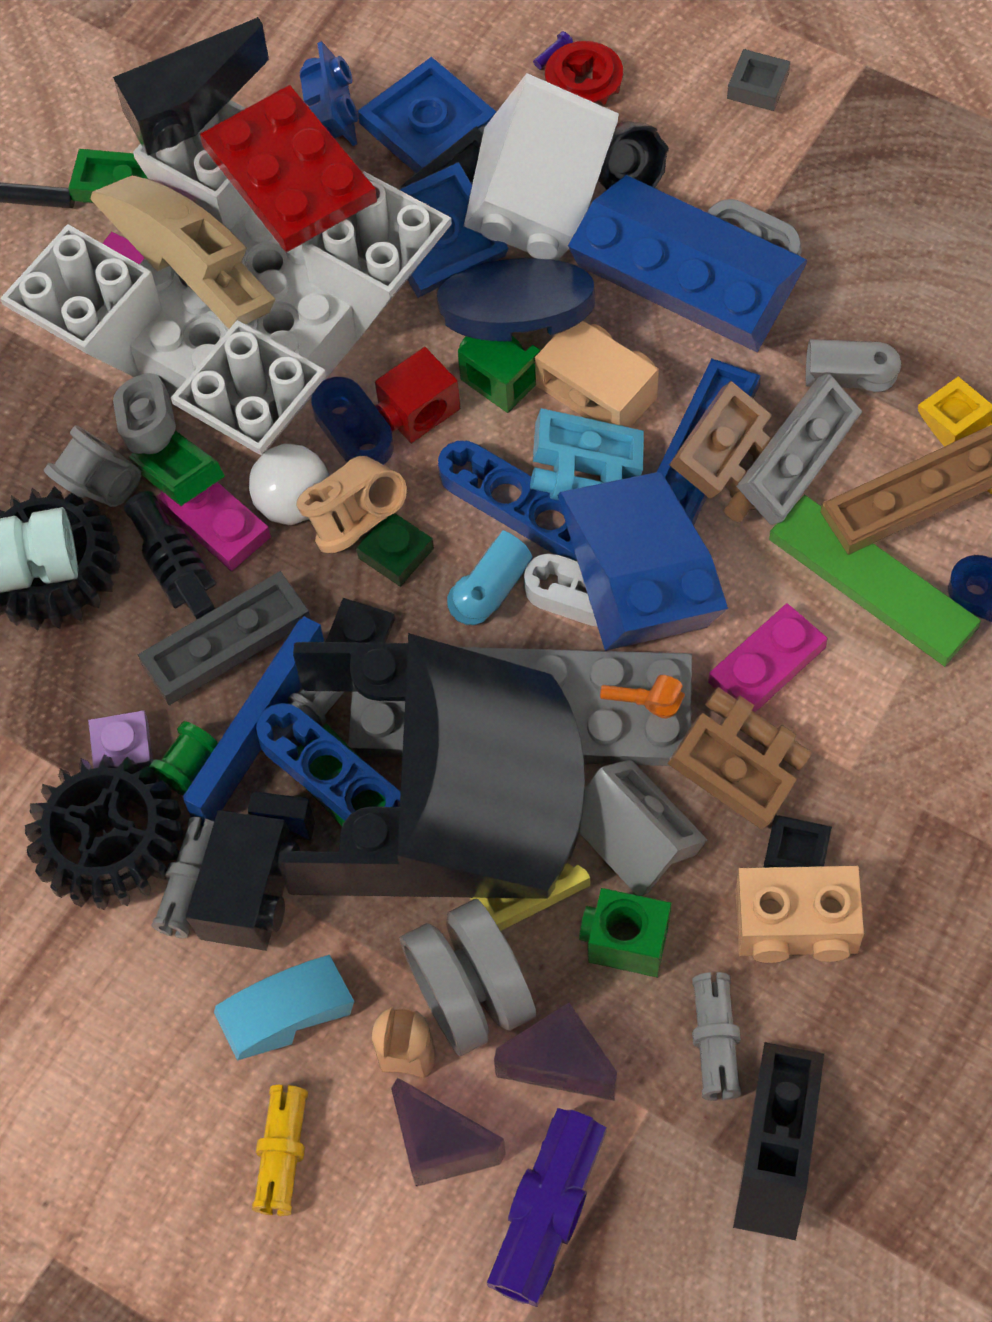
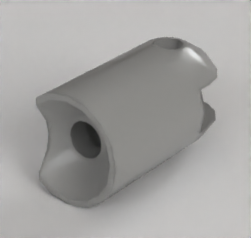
(853, 363)

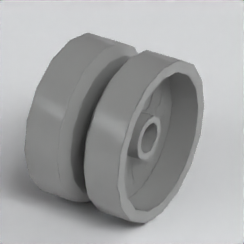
(475, 973)

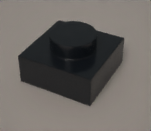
(360, 623)

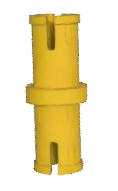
(280, 1150)

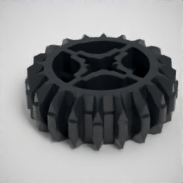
(96, 562)
(68, 813)

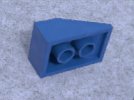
(641, 560)

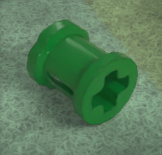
(184, 757)

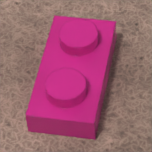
(219, 524)
(769, 657)

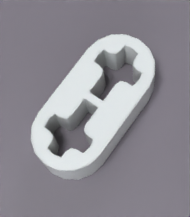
(563, 598)

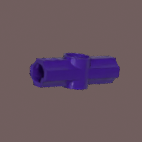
(547, 1207)

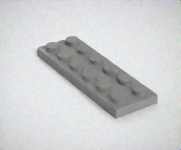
(607, 728)

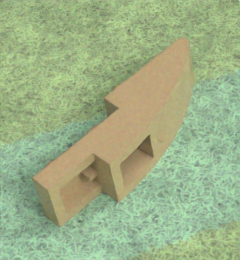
(189, 239)

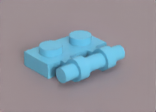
(583, 446)

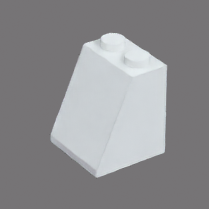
(539, 168)

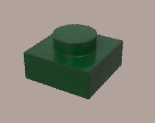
(395, 548)

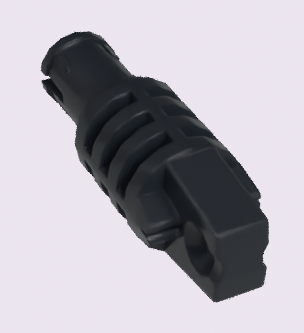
(171, 555)

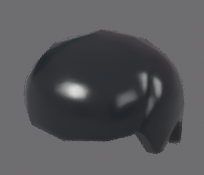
(635, 152)

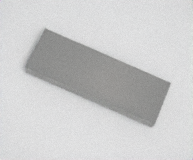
(799, 449)

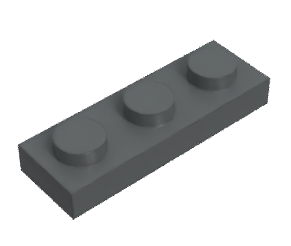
(223, 638)

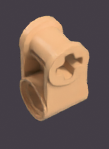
(344, 507)

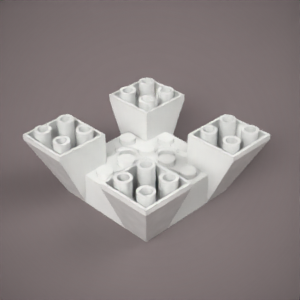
(246, 376)

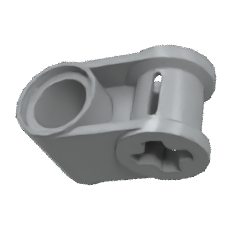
(94, 470)

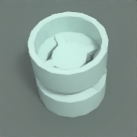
(36, 549)

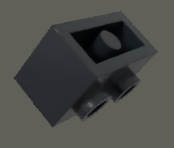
(240, 881)

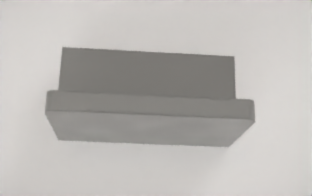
(635, 826)

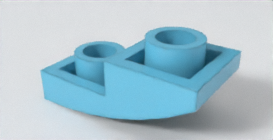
(279, 1005)

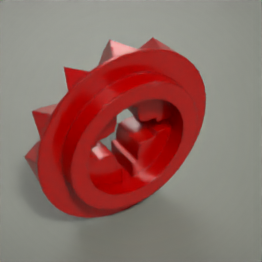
(578, 59)

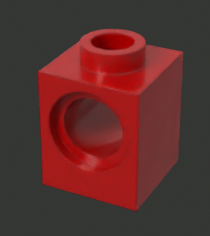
(417, 395)

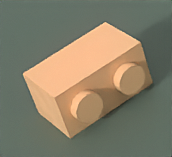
(597, 375)

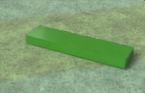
(877, 584)

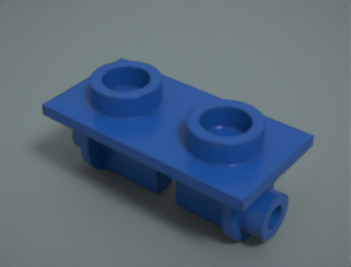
(328, 81)

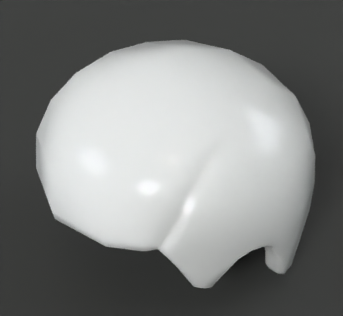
(281, 478)

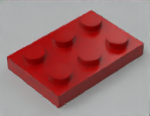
(288, 168)

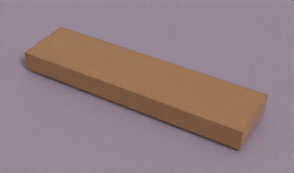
(911, 492)

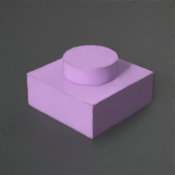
(121, 738)

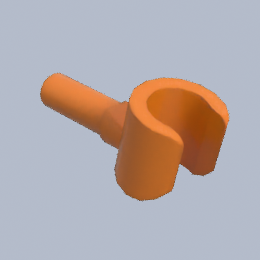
(661, 700)

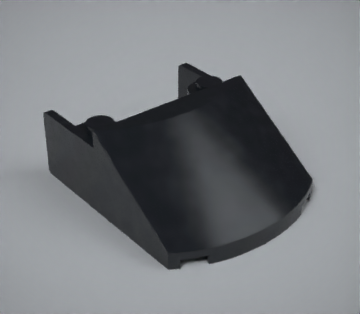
(483, 778)

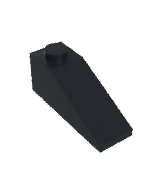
(187, 88)
(779, 1142)

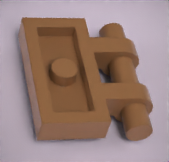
(719, 444)
(733, 769)

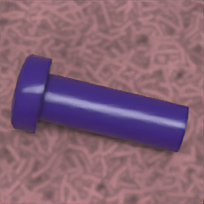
(562, 39)

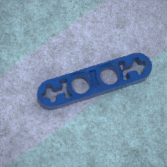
(495, 472)
(336, 792)

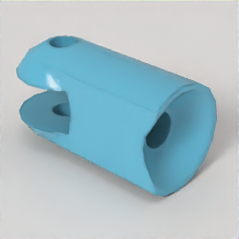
(490, 581)

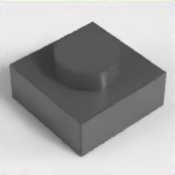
(758, 80)

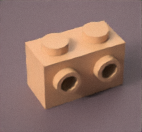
(799, 912)

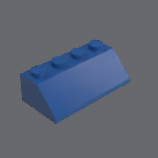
(686, 261)

